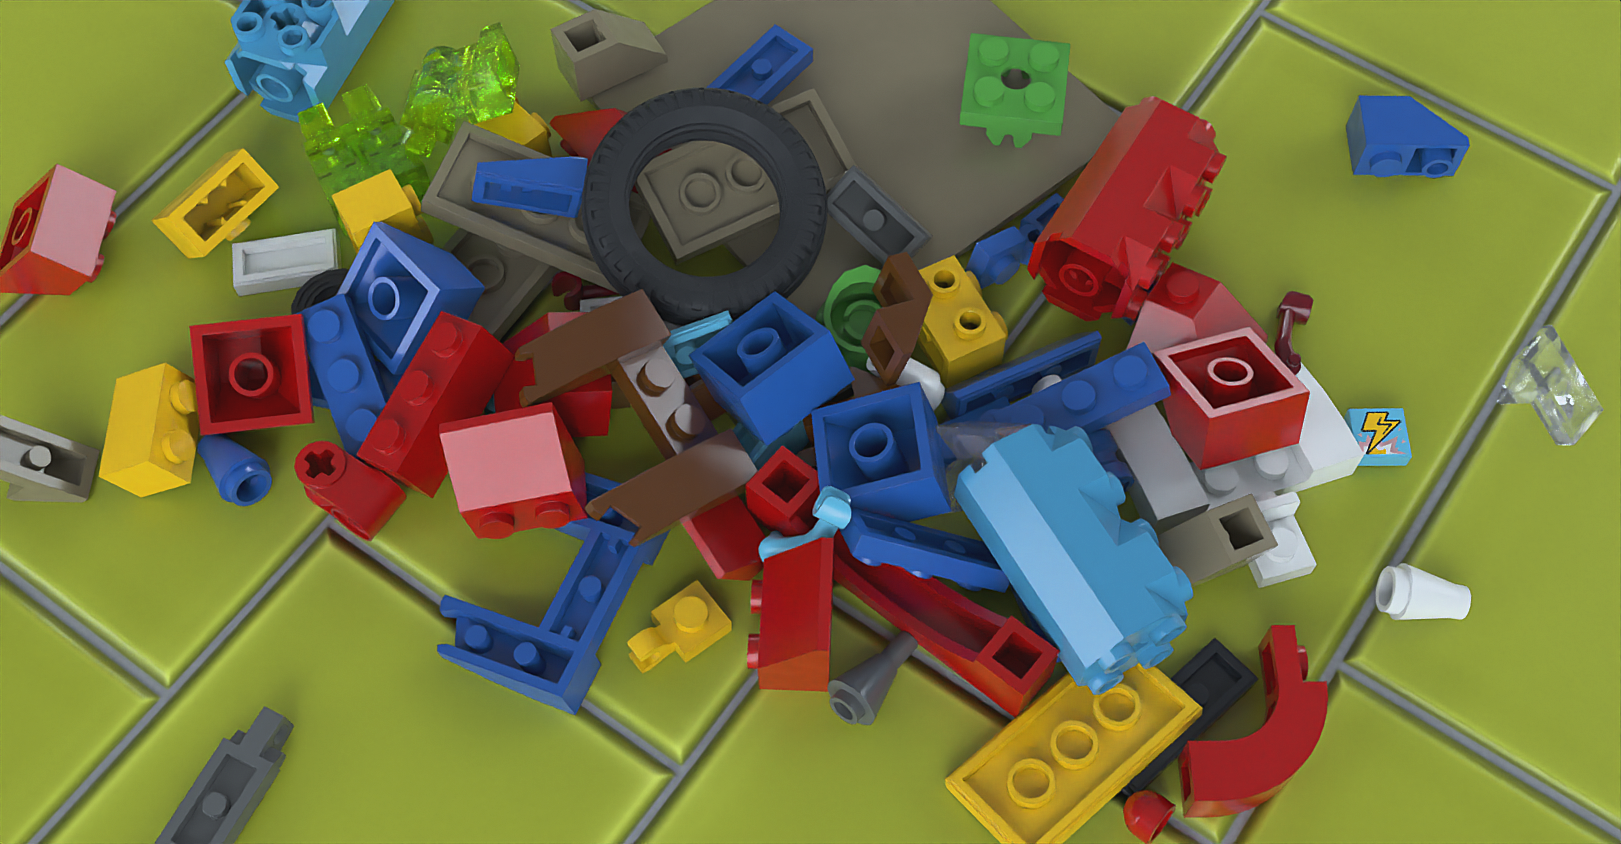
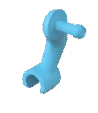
(833, 513)

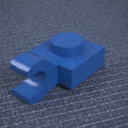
(1000, 255)

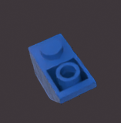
(1402, 138)

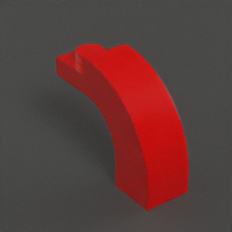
(1247, 771)

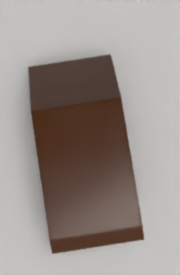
(897, 325)

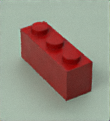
(443, 384)

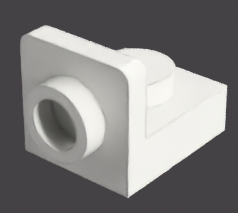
(1292, 555)

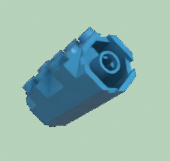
(300, 49)
(1077, 566)

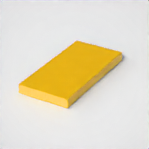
(1070, 755)

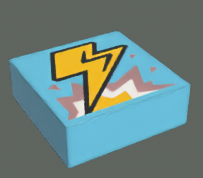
(1380, 435)

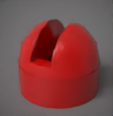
(1147, 814)

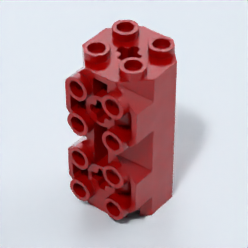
(1127, 211)

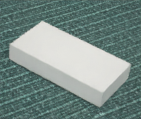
(284, 261)

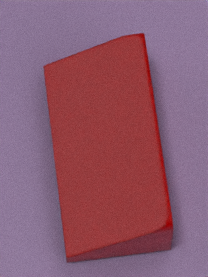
(728, 540)

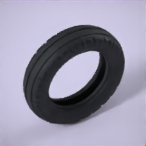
(720, 118)

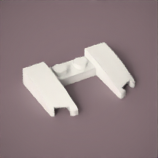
(1173, 490)

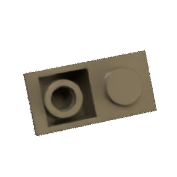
(604, 51)
(1218, 540)

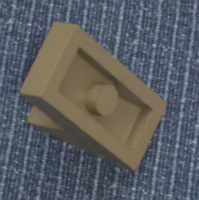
(44, 464)

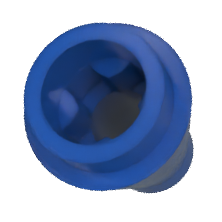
(235, 470)

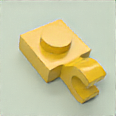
(683, 624)

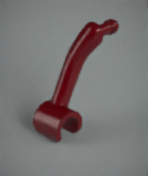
(567, 282)
(1293, 309)

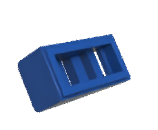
(532, 184)

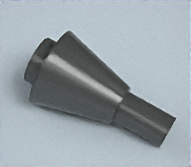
(862, 690)

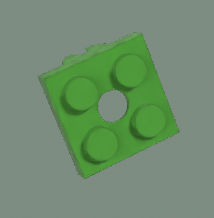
(1008, 110)

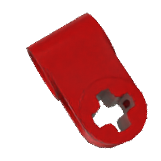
(347, 488)

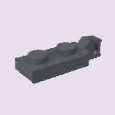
(230, 784)

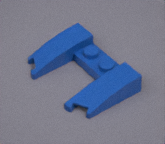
(559, 656)

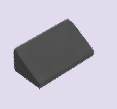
(874, 217)

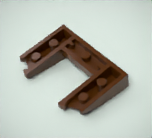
(628, 343)

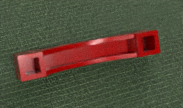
(982, 647)

